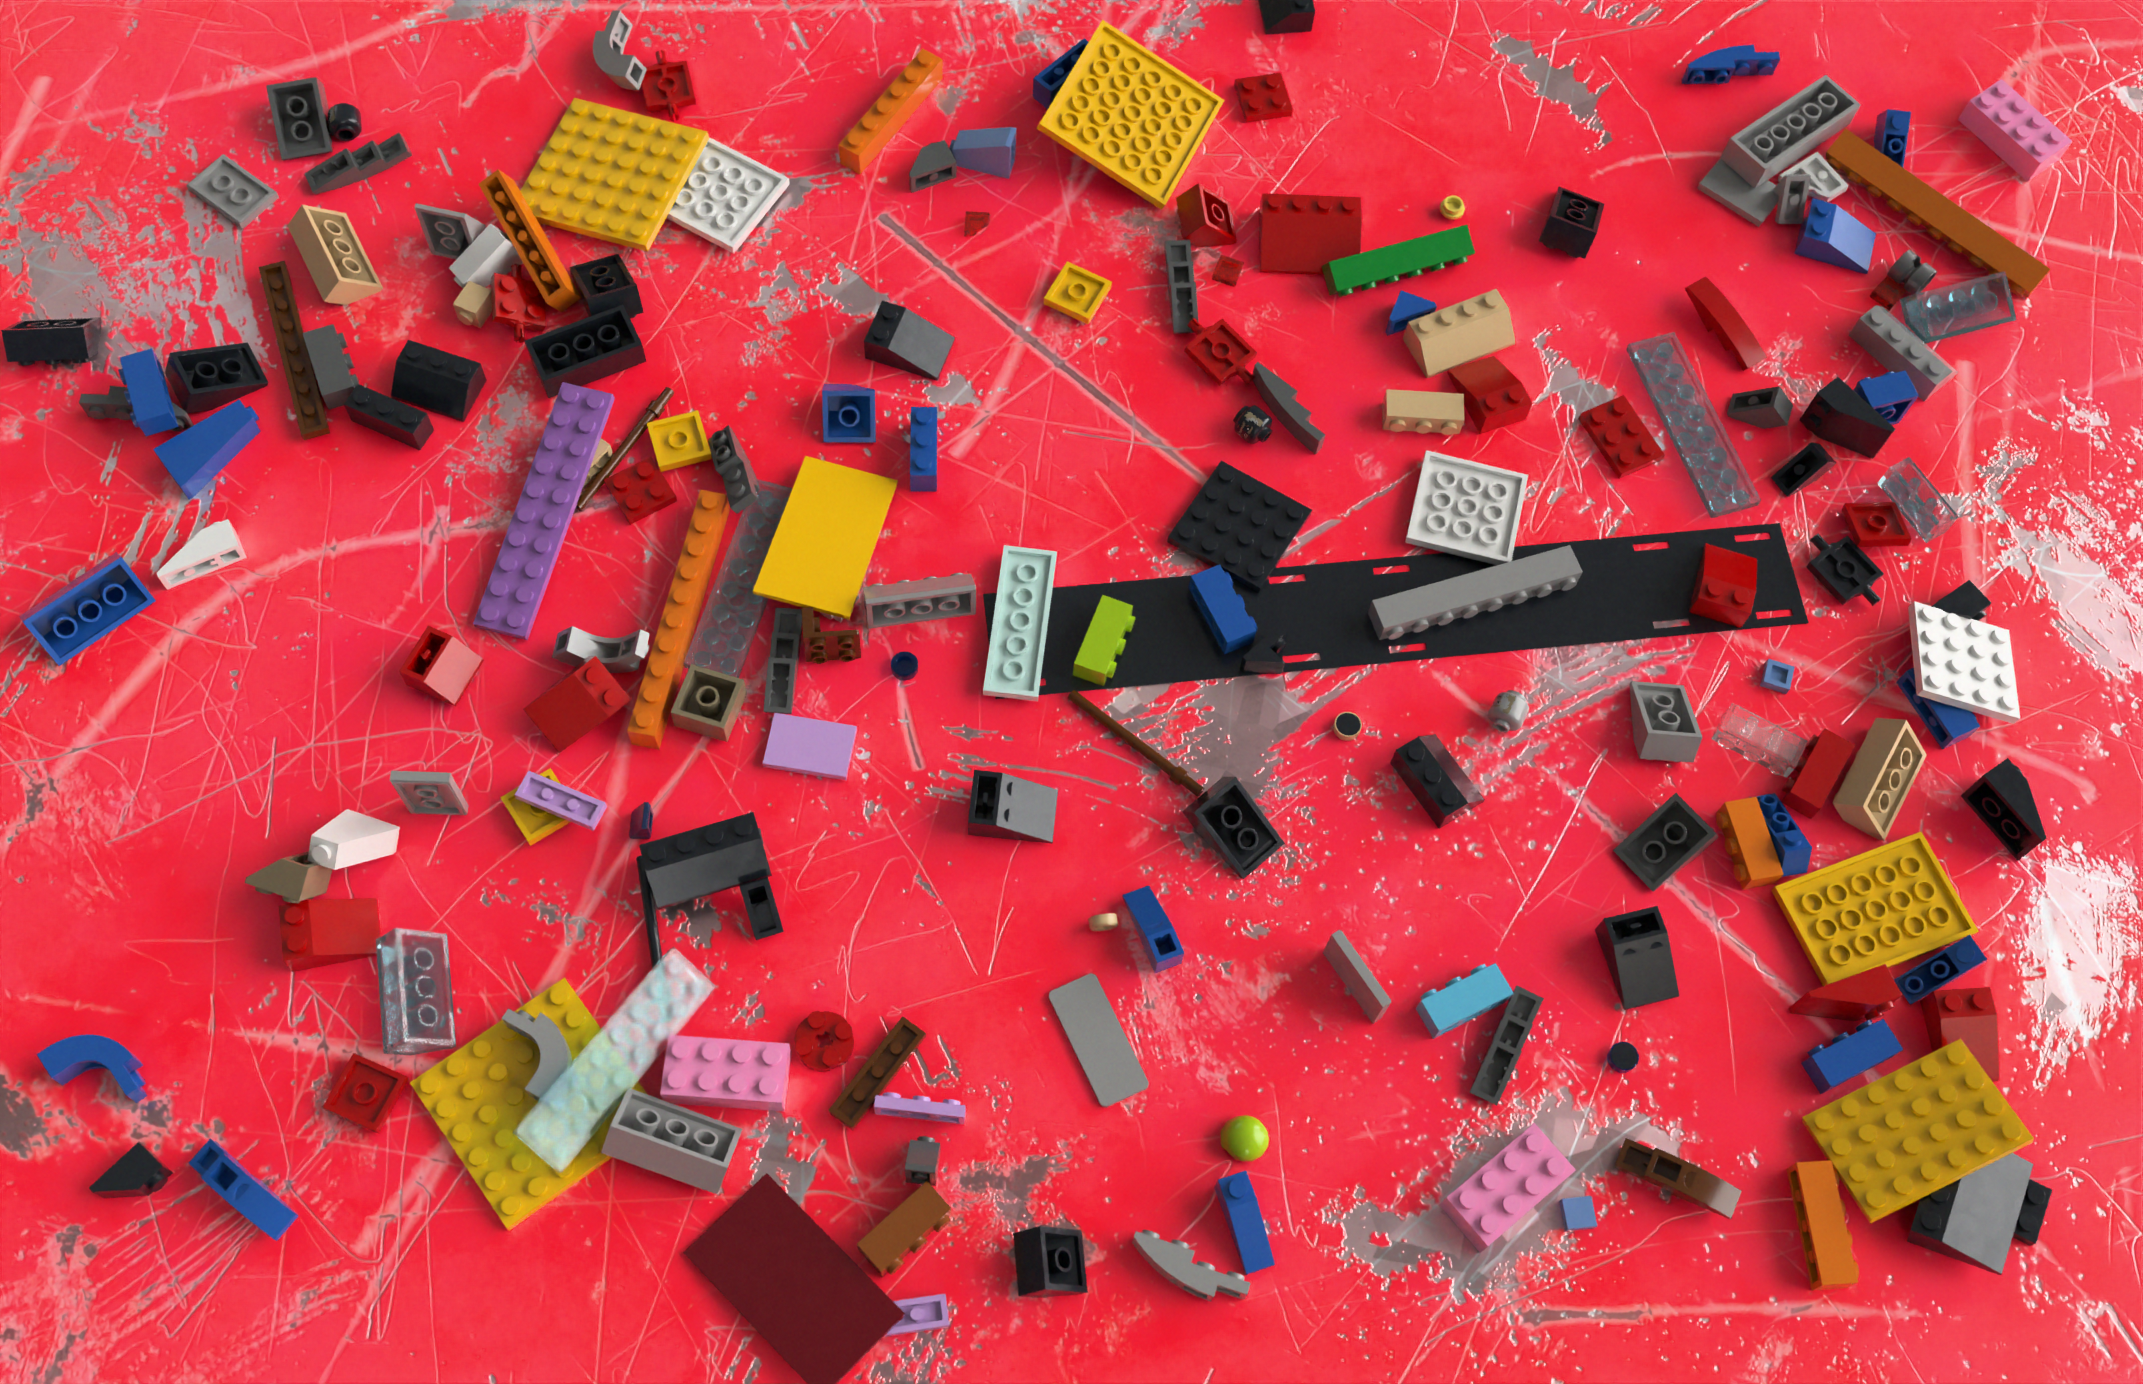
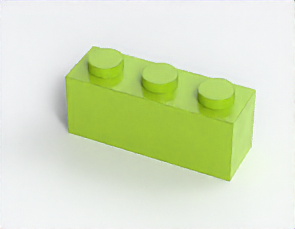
(1104, 640)

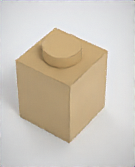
(473, 304)

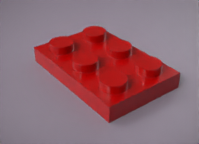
(1621, 436)

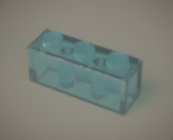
(1918, 499)

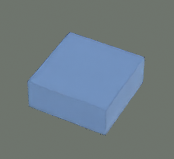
(1777, 676)
(1578, 1213)

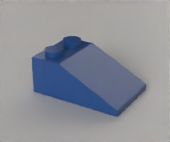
(1835, 237)

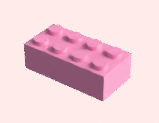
(2014, 130)
(726, 1073)
(1507, 1187)

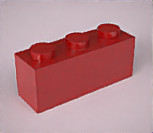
(1816, 773)

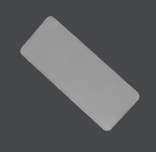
(1098, 1040)

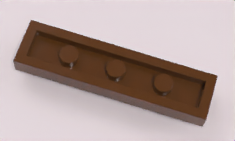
(877, 1073)

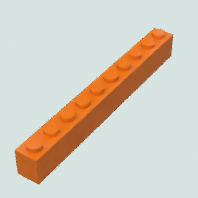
(1936, 213)
(678, 620)

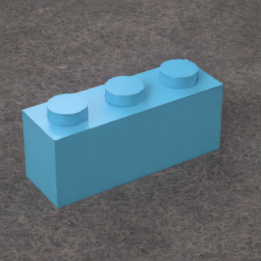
(1463, 999)

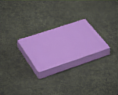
(810, 746)

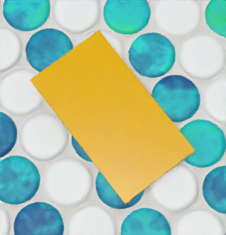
(826, 537)

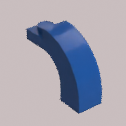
(86, 1052)

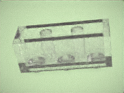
(1759, 740)

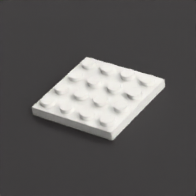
(726, 196)
(1467, 508)
(1963, 663)

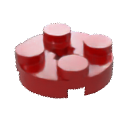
(831, 1056)

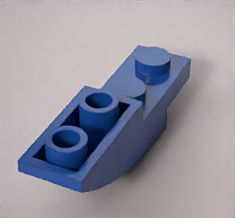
(1730, 61)
(243, 1190)

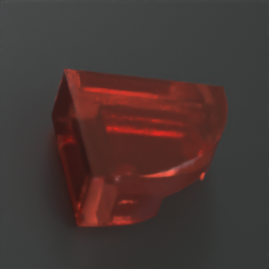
(975, 222)

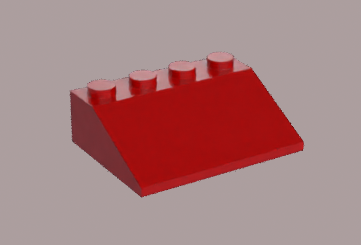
(1307, 231)

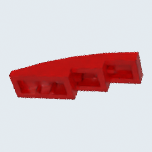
(1727, 323)

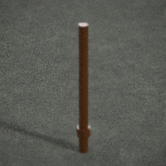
(653, 411)
(1177, 774)

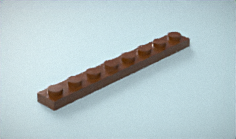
(293, 350)

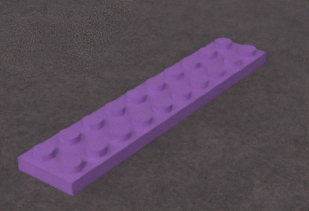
(544, 511)

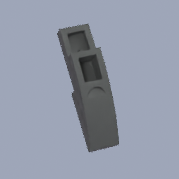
(116, 406)
(734, 468)

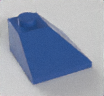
(848, 413)

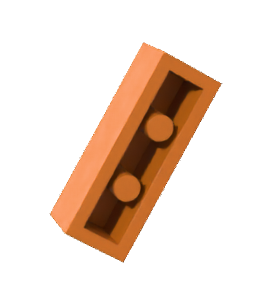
(1749, 843)

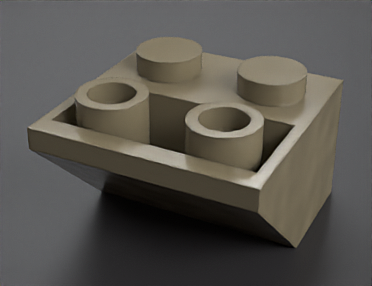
(292, 878)

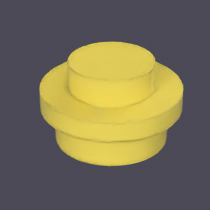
(1452, 207)

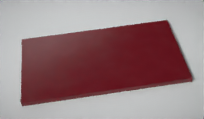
(794, 1284)

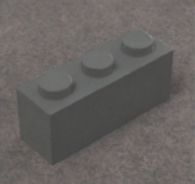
(331, 364)

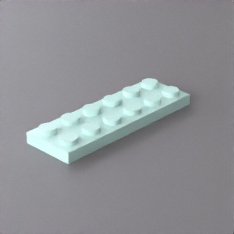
(1020, 623)

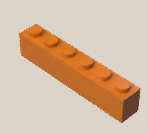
(891, 111)
(529, 241)

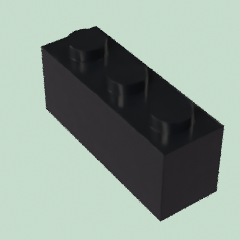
(388, 417)

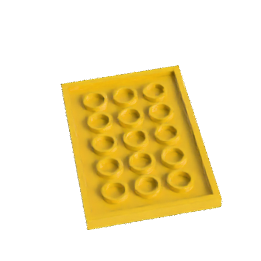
(1874, 909)
(1916, 1130)

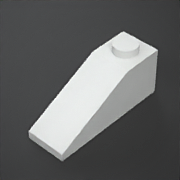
(204, 553)

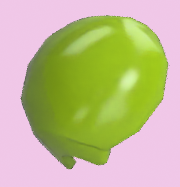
(1244, 1138)

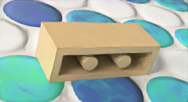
(1423, 411)

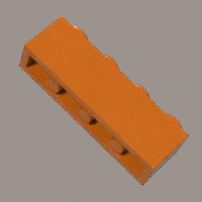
(1822, 1225)

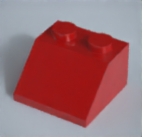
(1205, 218)

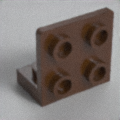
(828, 645)

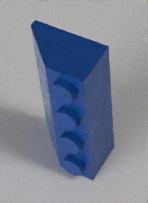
(87, 608)

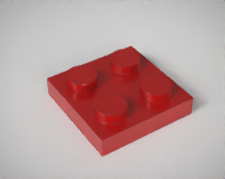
(1263, 97)
(640, 490)
(1876, 524)
(365, 1093)

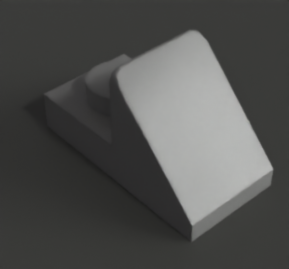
(1792, 198)

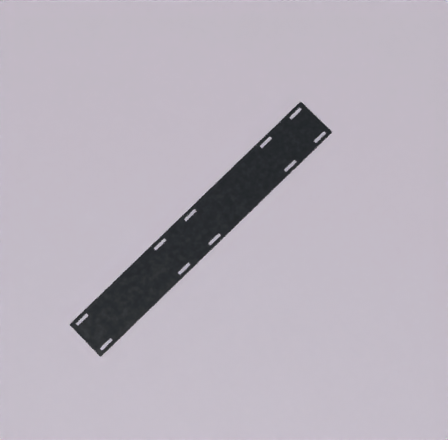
(1329, 615)

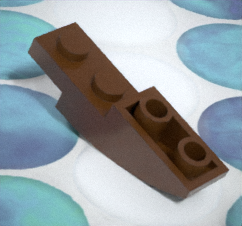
(1679, 1177)

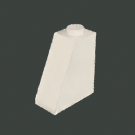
(486, 255)
(352, 840)

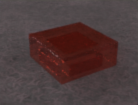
(1228, 270)
(1888, 293)

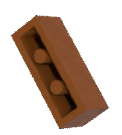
(905, 1230)

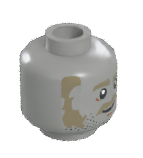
(1508, 711)

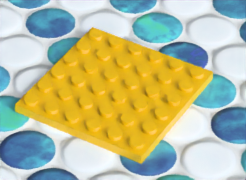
(1131, 114)
(612, 173)
(483, 1098)

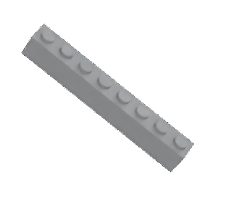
(1474, 593)

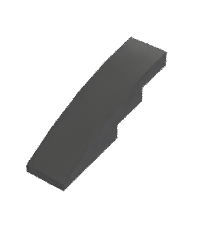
(361, 164)
(1181, 285)
(1282, 402)
(783, 661)
(1506, 1045)

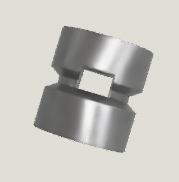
(1912, 272)

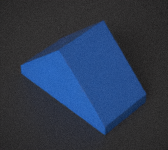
(1408, 308)

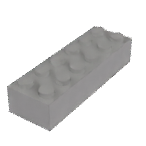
(1790, 131)

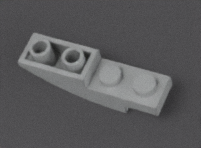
(1174, 1263)

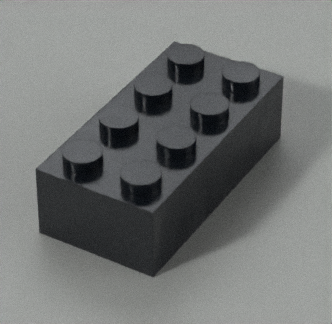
(586, 350)

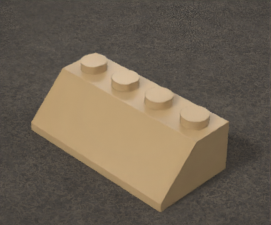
(333, 255)
(1460, 333)
(1880, 777)

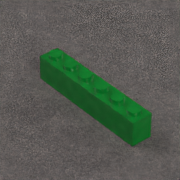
(1398, 260)

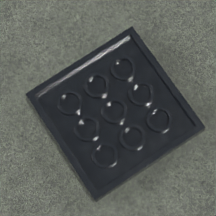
(1239, 526)

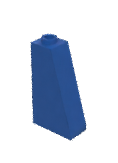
(208, 446)

